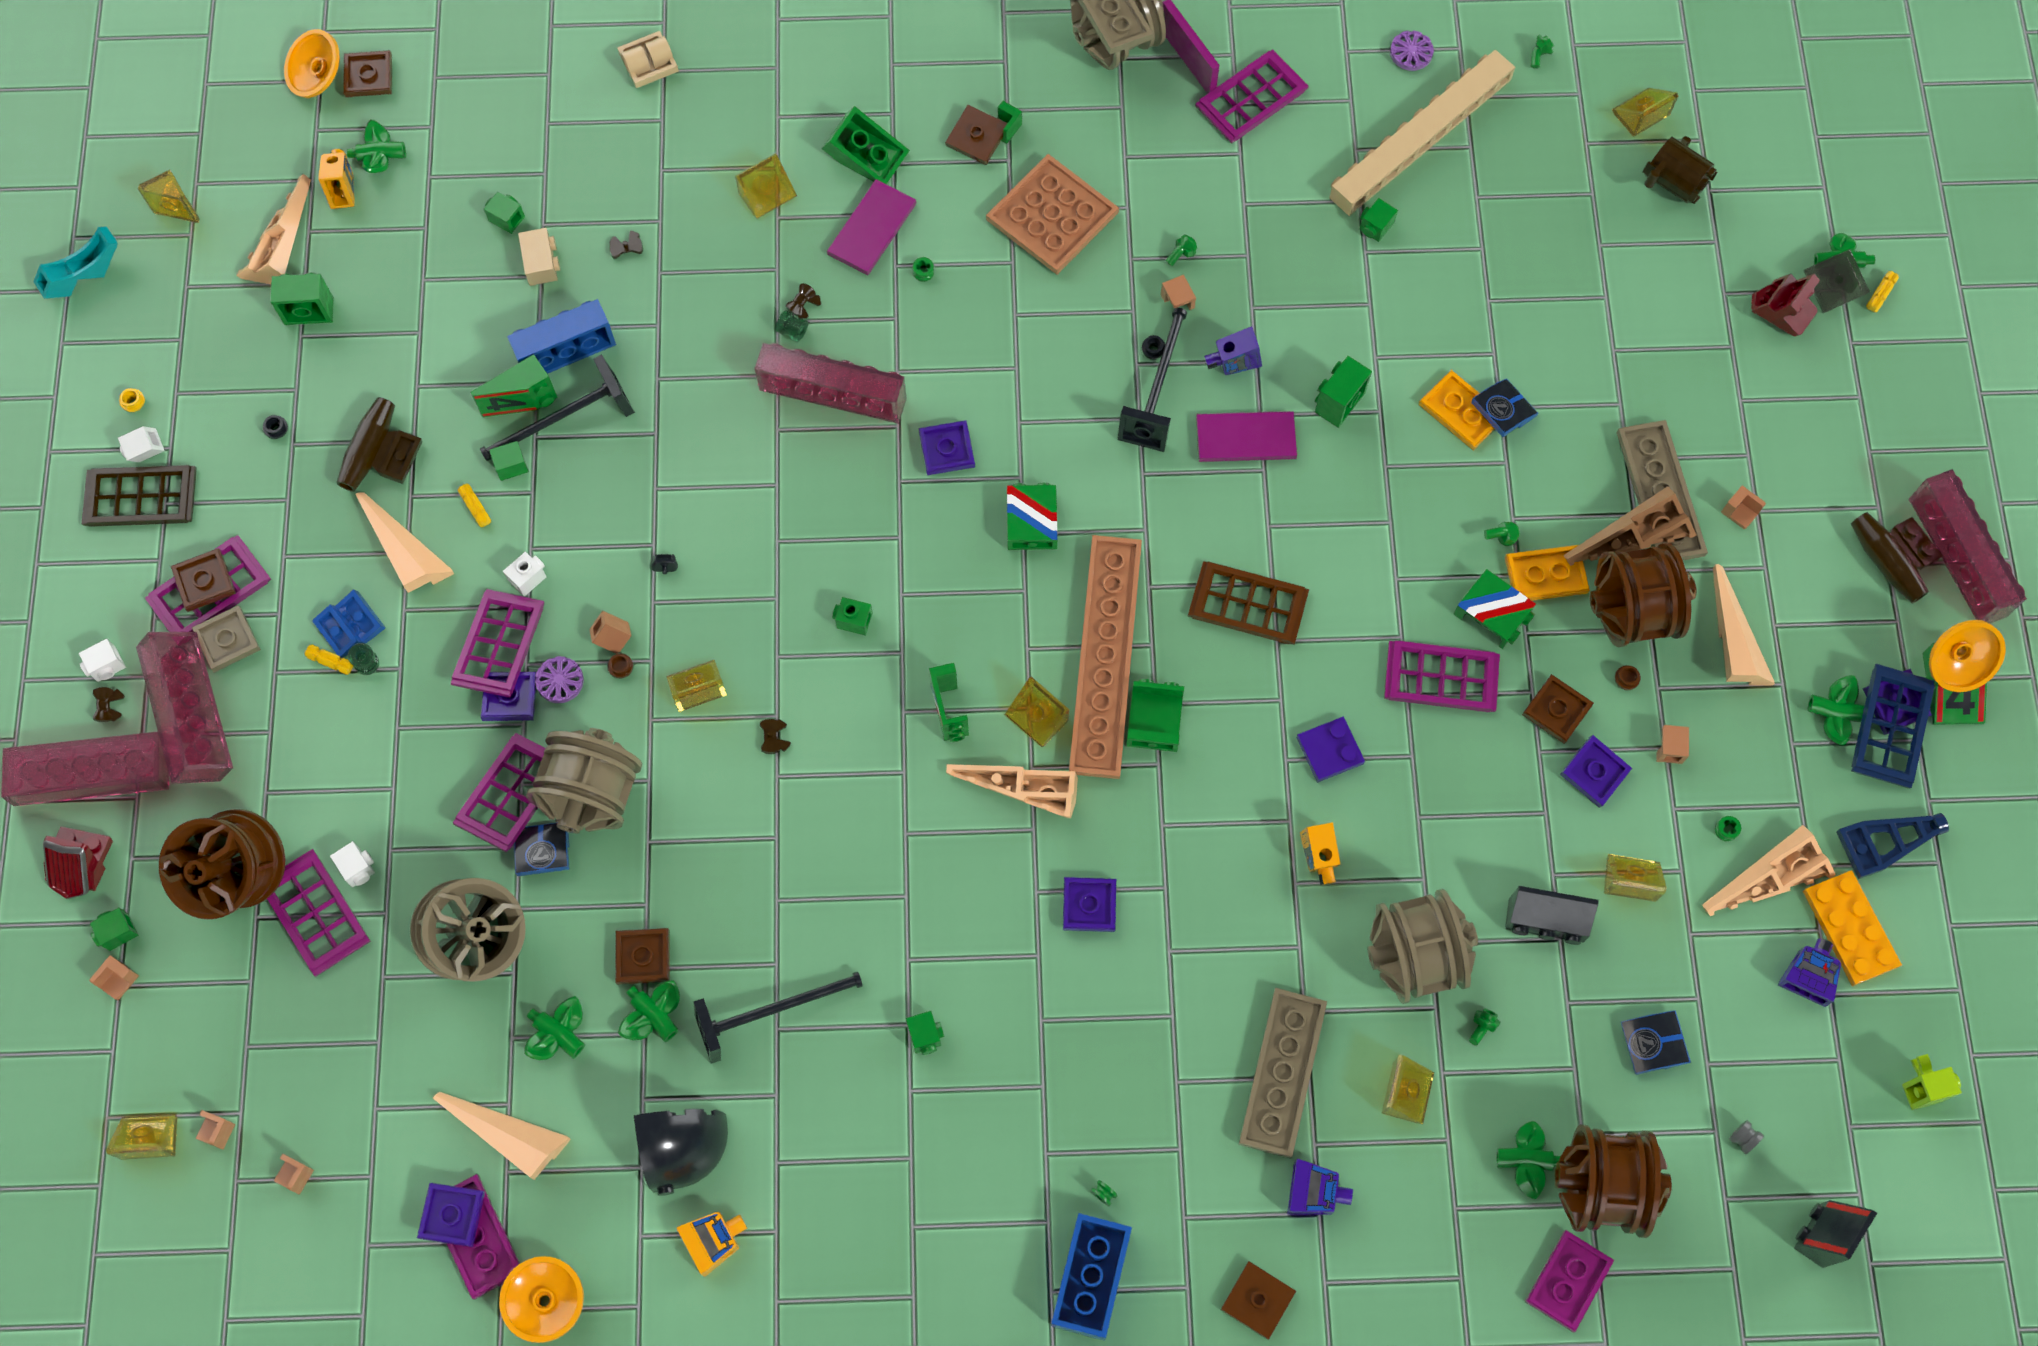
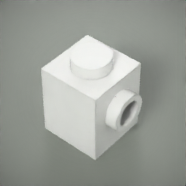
(140, 444)
(525, 573)
(101, 661)
(353, 864)

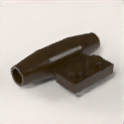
(377, 447)
(1898, 553)

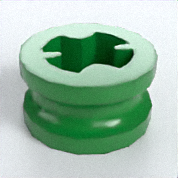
(923, 261)
(1735, 831)
(1103, 1193)

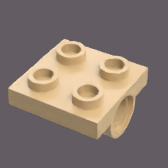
(648, 59)

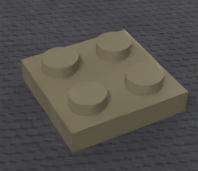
(226, 638)

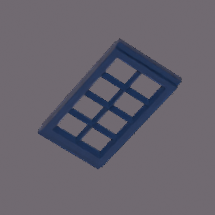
(1883, 772)

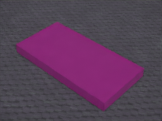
(1190, 47)
(871, 227)
(1246, 436)
(492, 1255)

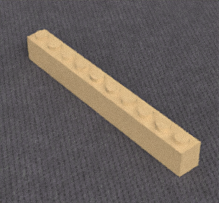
(1421, 132)

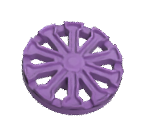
(1411, 50)
(559, 679)

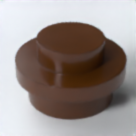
(620, 666)
(1627, 677)

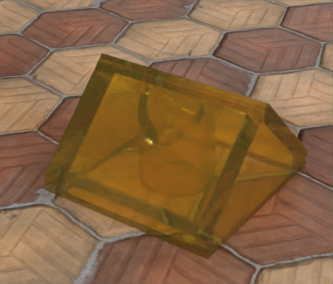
(1645, 109)
(765, 186)
(167, 197)
(696, 685)
(1037, 712)
(1634, 878)
(1408, 1090)
(144, 1137)

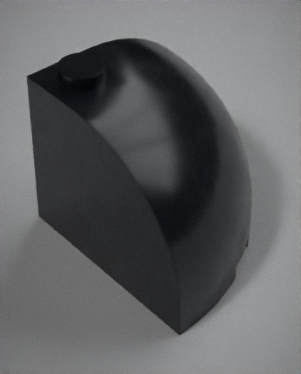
(679, 1147)

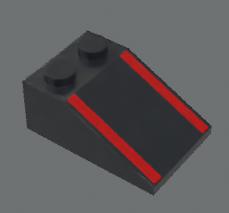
(1833, 1232)

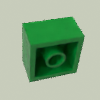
(302, 299)
(1342, 391)

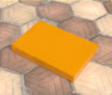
(1452, 407)
(1546, 573)

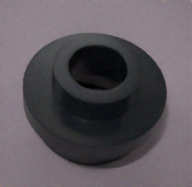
(1153, 341)
(272, 421)

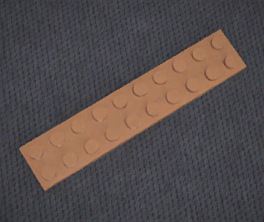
(1105, 657)

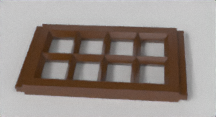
(1294, 614)

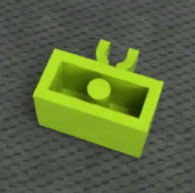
(1930, 1085)

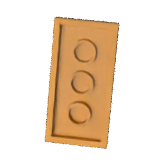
(1852, 928)

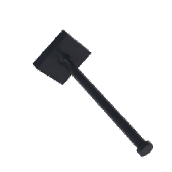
(610, 387)
(1145, 427)
(711, 1029)

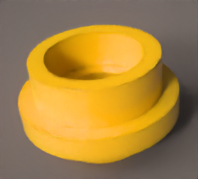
(128, 395)

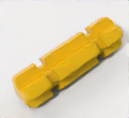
(1882, 291)
(474, 505)
(328, 659)

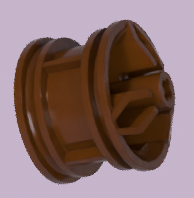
(1643, 594)
(208, 884)
(1613, 1181)

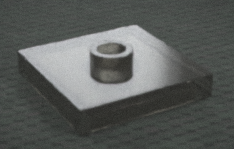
(1838, 282)

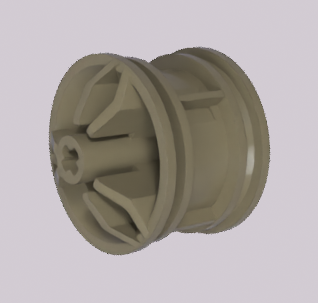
(1086, 35)
(584, 780)
(468, 929)
(1422, 946)

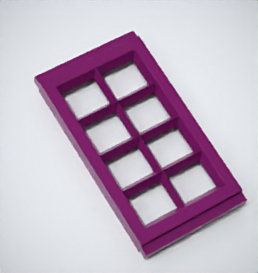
(1284, 72)
(247, 560)
(1394, 672)
(483, 683)
(484, 831)
(338, 951)

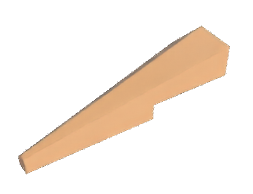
(278, 238)
(409, 557)
(1741, 652)
(1041, 788)
(1786, 865)
(519, 1141)

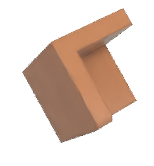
(1178, 292)
(1743, 507)
(610, 632)
(1674, 744)
(113, 977)
(215, 1130)
(293, 1174)

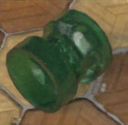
(791, 326)
(368, 663)

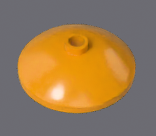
(311, 63)
(1975, 662)
(523, 1293)

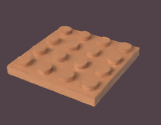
(1052, 214)

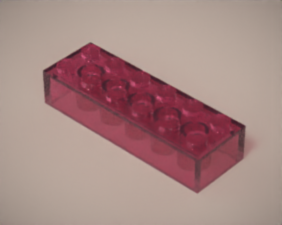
(831, 382)
(1967, 547)
(184, 707)
(83, 769)

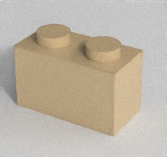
(538, 256)

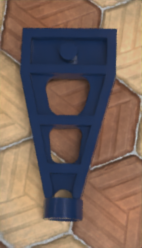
(1863, 853)

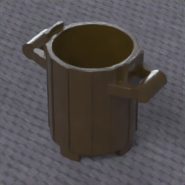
(1680, 170)

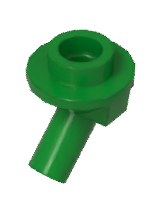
(1543, 46)
(1184, 245)
(1506, 533)
(1486, 1021)

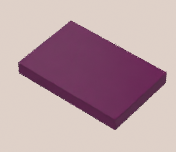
(1569, 1281)

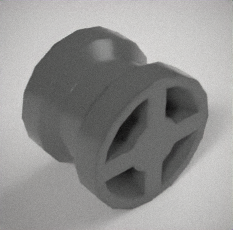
(1746, 1137)

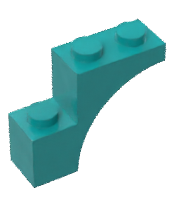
(89, 262)

